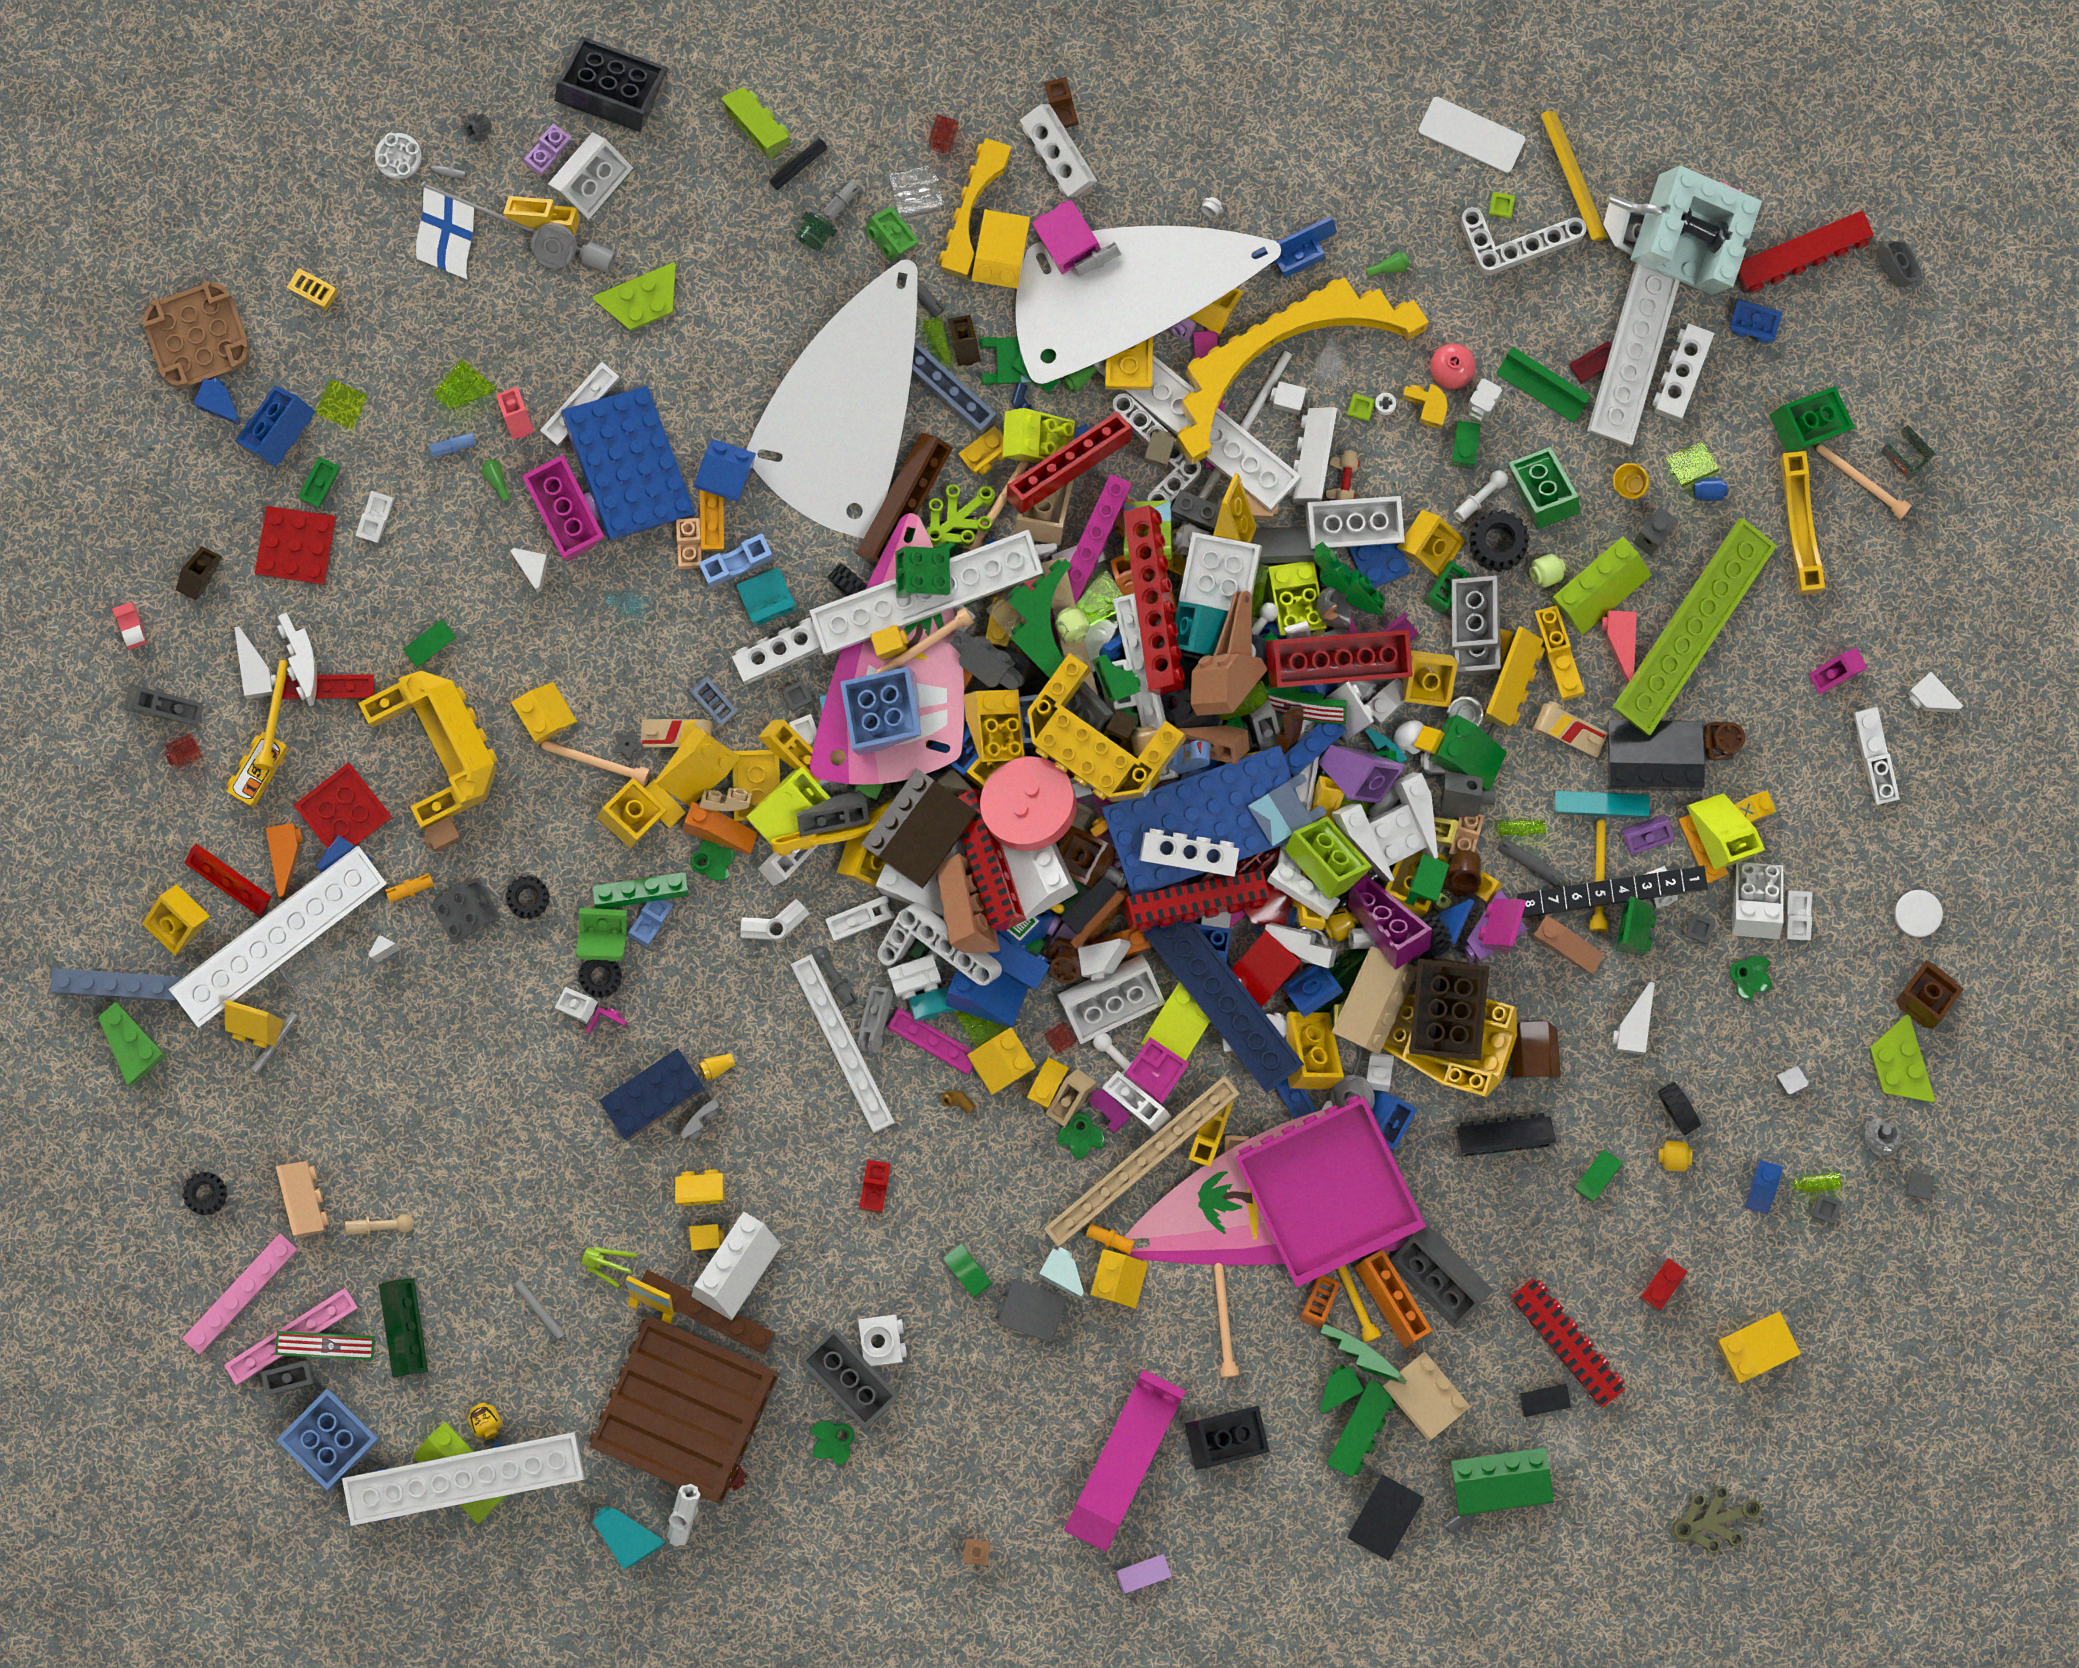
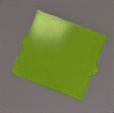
(341, 404)
(1692, 464)

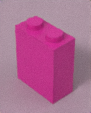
(1065, 235)

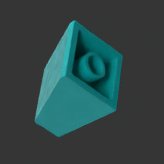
(1199, 627)
(626, 1537)

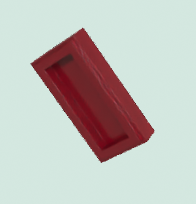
(1591, 363)

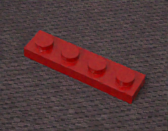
(335, 687)
(228, 880)

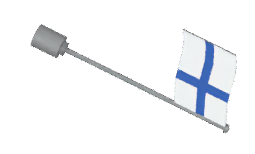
(449, 227)

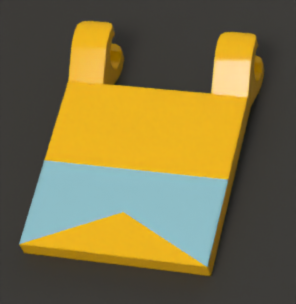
(650, 1296)

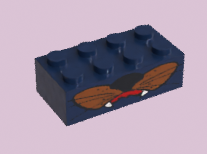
(652, 1095)

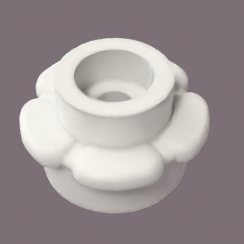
(1211, 207)

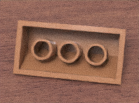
(963, 909)

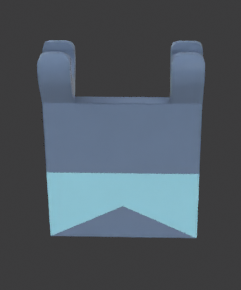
(1282, 812)

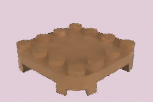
(196, 335)

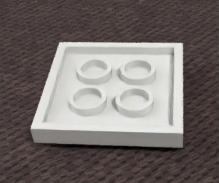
(1218, 569)

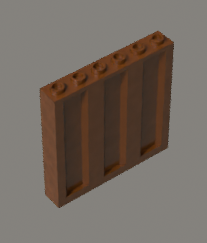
(683, 1409)

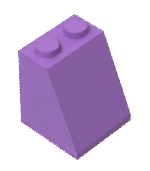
(1360, 772)
(1472, 946)

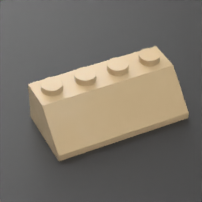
(1374, 1002)

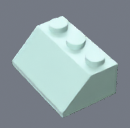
(1062, 1272)

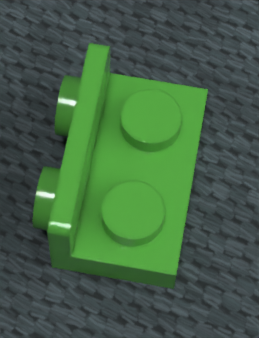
(891, 234)

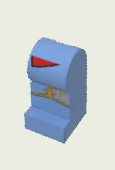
(1191, 757)

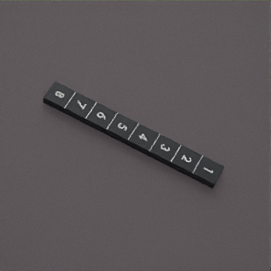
(1614, 891)

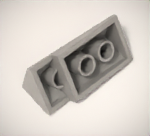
(1476, 625)

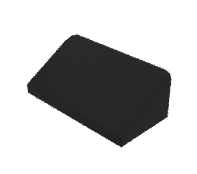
(1545, 1400)

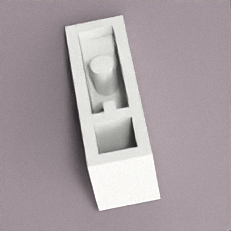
(255, 673)
(779, 868)
(1633, 1030)
(1137, 1102)

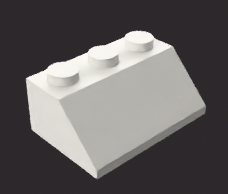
(590, 175)

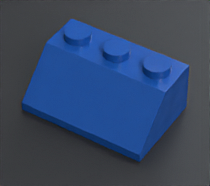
(275, 426)

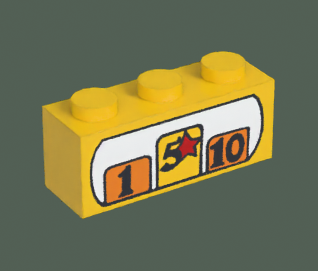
(250, 780)

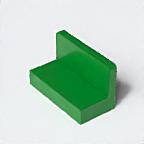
(1427, 880)

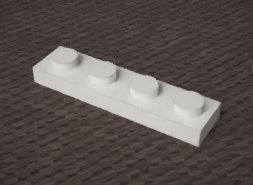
(592, 389)

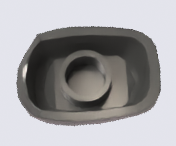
(1899, 263)

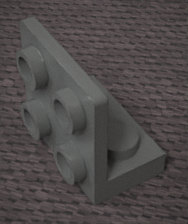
(465, 910)

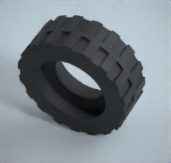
(1679, 1108)

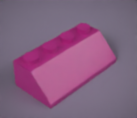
(564, 508)

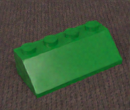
(1502, 1481)

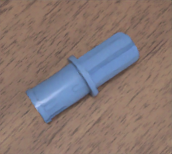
(452, 445)

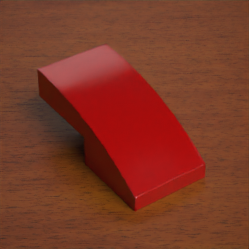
(874, 1186)

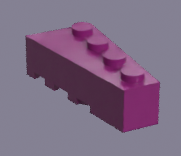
(1388, 922)

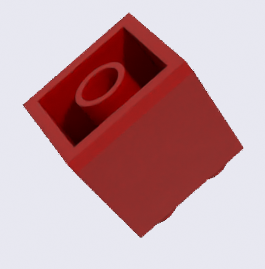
(1265, 968)

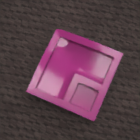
(1156, 1070)

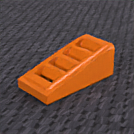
(1313, 1319)

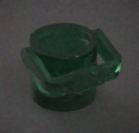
(814, 231)

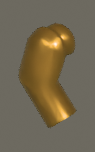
(957, 1098)

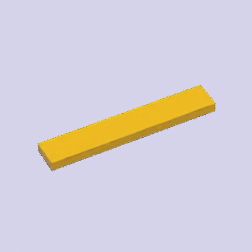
(1574, 176)

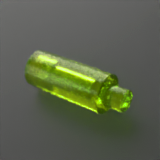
(1818, 1182)

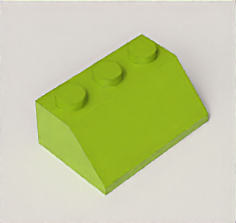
(756, 121)
(1327, 857)

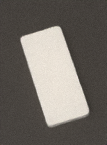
(1471, 134)

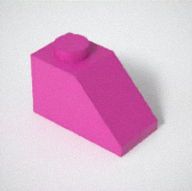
(1838, 670)

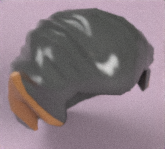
(1333, 609)

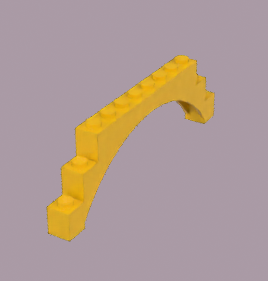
(1321, 309)

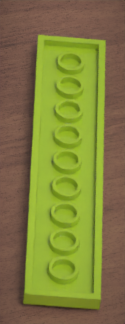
(1694, 626)

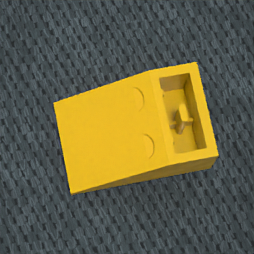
(995, 724)

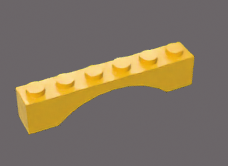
(991, 164)
(1800, 521)

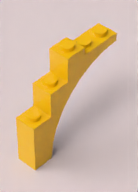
(1330, 797)

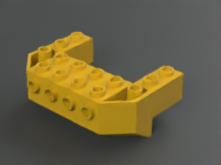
(452, 735)
(1087, 752)

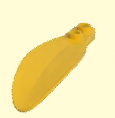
(786, 844)

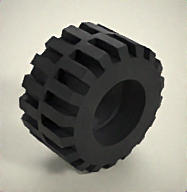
(1493, 559)

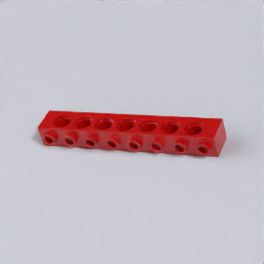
(1136, 523)

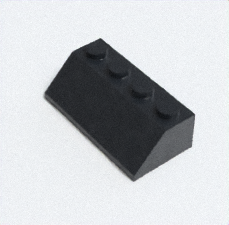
(1504, 1136)

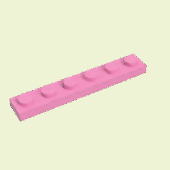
(240, 1294)
(313, 1321)

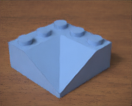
(881, 710)
(328, 1439)

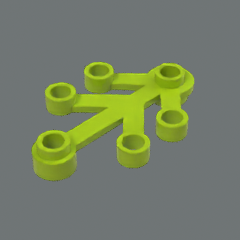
(957, 519)

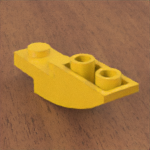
(1559, 653)

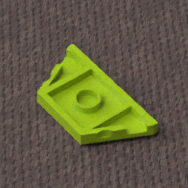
(641, 298)
(1901, 1063)

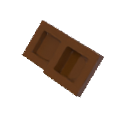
(1061, 101)
(1293, 725)

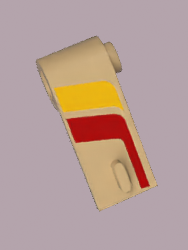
(1560, 725)
(670, 732)

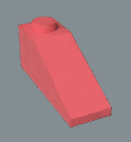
(1621, 637)

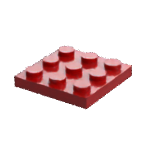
(295, 545)
(343, 808)

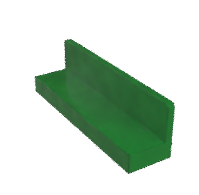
(1543, 384)

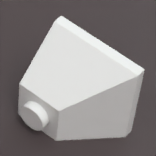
(1623, 227)

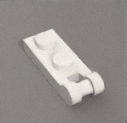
(859, 918)

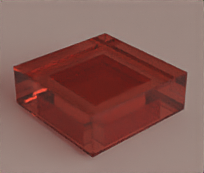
(1060, 1038)

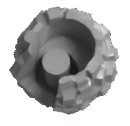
(1882, 1137)

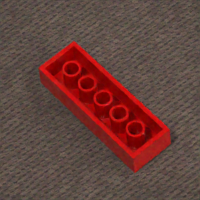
(1339, 658)

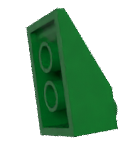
(1811, 420)
(1544, 488)
(1469, 751)
(1635, 927)

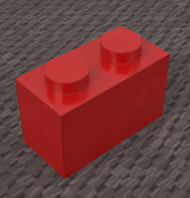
(1663, 1284)

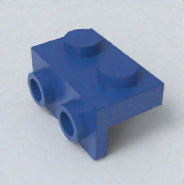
(1755, 321)

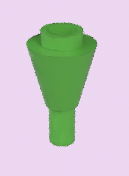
(1394, 264)
(1076, 380)
(493, 473)

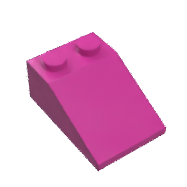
(1502, 924)

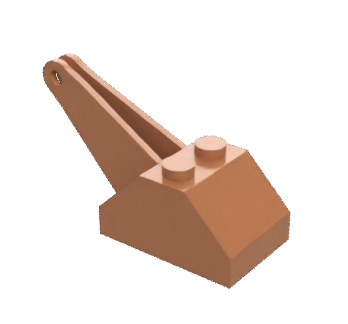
(1229, 675)

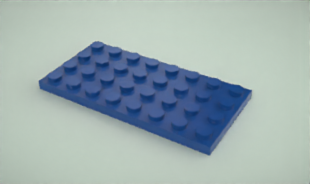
(1201, 806)

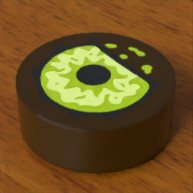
(1445, 901)

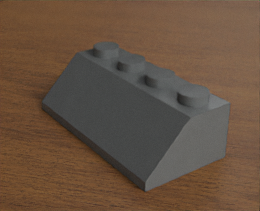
(1441, 1276)
(849, 1378)

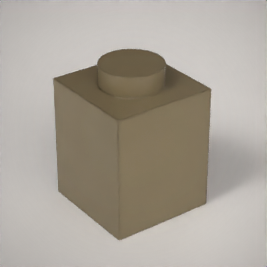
(1160, 449)

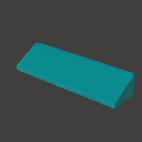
(1601, 804)

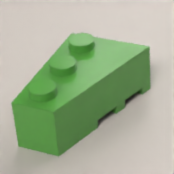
(130, 1044)

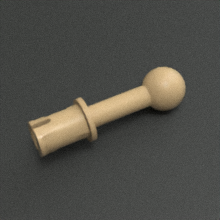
(403, 1223)

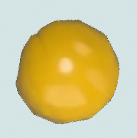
(1631, 481)

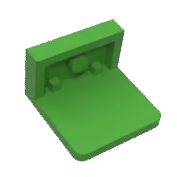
(601, 934)

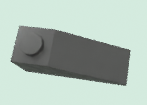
(162, 705)
(834, 814)

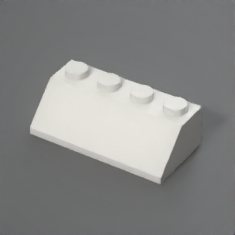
(1314, 454)
(1355, 522)
(1108, 1003)
(736, 1266)

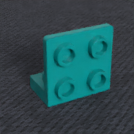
(766, 597)

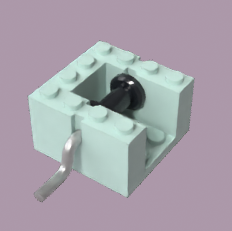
(1693, 229)

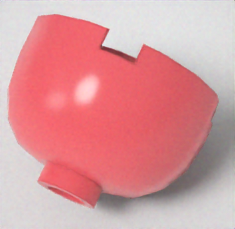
(1450, 376)

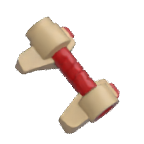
(1348, 464)

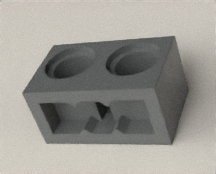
(1196, 511)

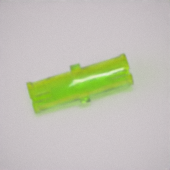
(1521, 827)

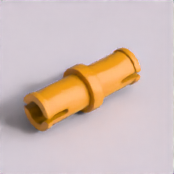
(409, 888)
(1110, 1238)

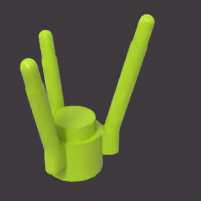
(594, 1259)

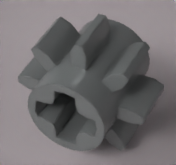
(477, 127)

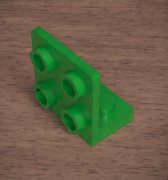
(922, 571)

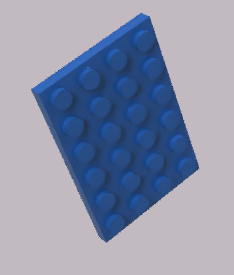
(628, 463)

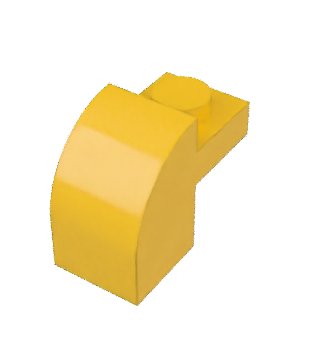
(1433, 401)

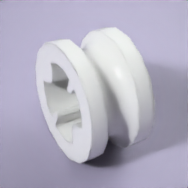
(1379, 399)

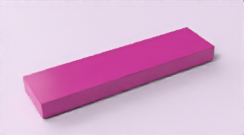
(931, 1040)

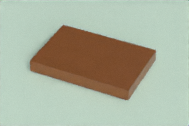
(1101, 920)

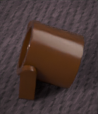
(1726, 740)
(1464, 872)
(1065, 963)

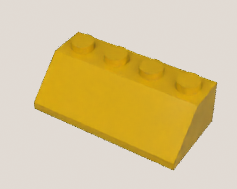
(1513, 679)

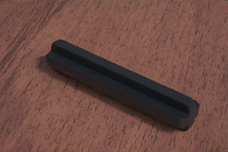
(798, 164)

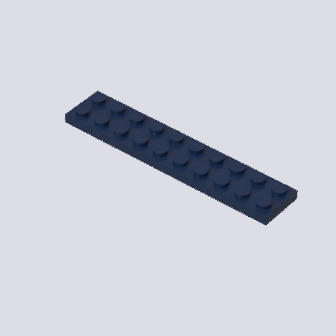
(1225, 1002)

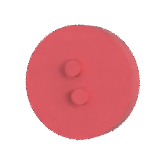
(1028, 804)

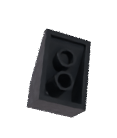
(1034, 678)
(1226, 1437)
(1385, 1517)

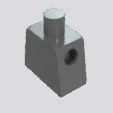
(1655, 531)
(1463, 795)

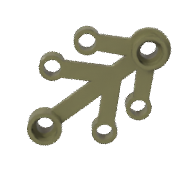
(1711, 1521)

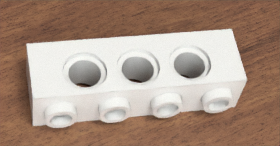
(1069, 155)
(1699, 340)
(751, 672)
(1224, 865)

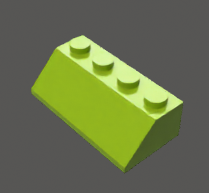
(1602, 586)
(446, 1443)

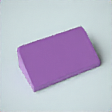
(1648, 834)

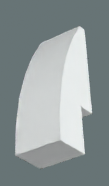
(1303, 944)

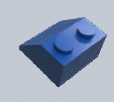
(725, 470)

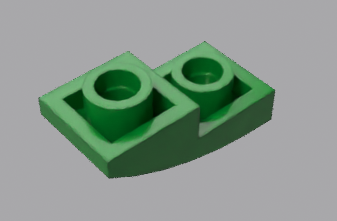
(429, 643)
(1598, 1176)
(967, 1270)

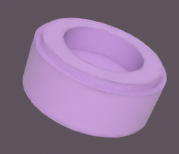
(1056, 924)

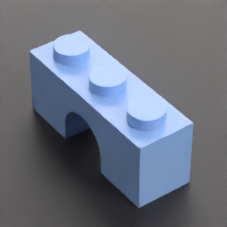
(730, 565)

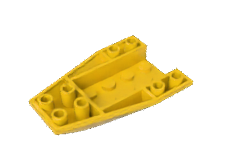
(1462, 1074)

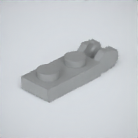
(874, 1019)

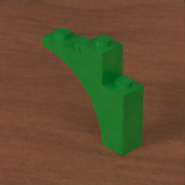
(1034, 606)

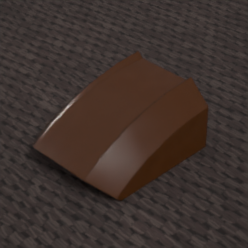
(1085, 856)
(1929, 995)
(1535, 1051)

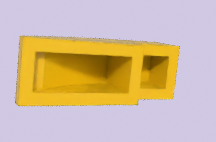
(537, 211)

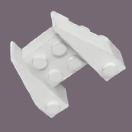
(1394, 832)

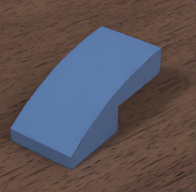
(650, 921)

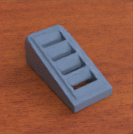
(706, 706)

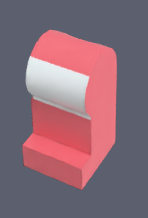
(130, 625)

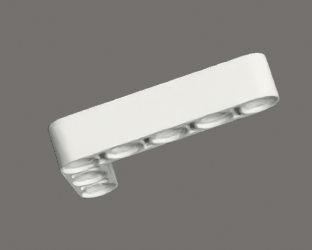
(1518, 245)
(1144, 433)
(937, 941)

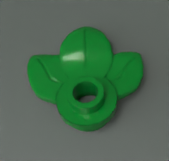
(716, 860)
(1754, 978)
(1081, 1139)
(829, 1443)

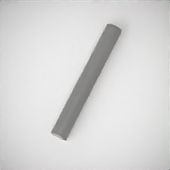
(266, 1054)
(539, 1309)

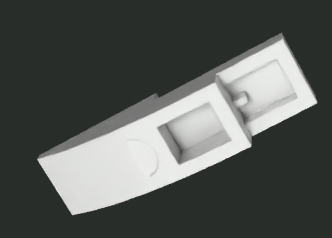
(301, 661)
(1875, 756)

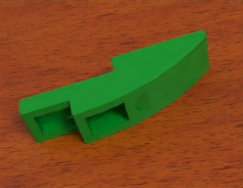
(1354, 584)

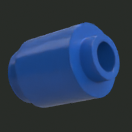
(1710, 489)

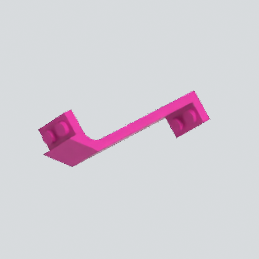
(1124, 1460)

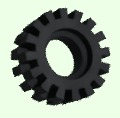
(846, 580)
(527, 883)
(1439, 936)
(600, 990)
(205, 1179)

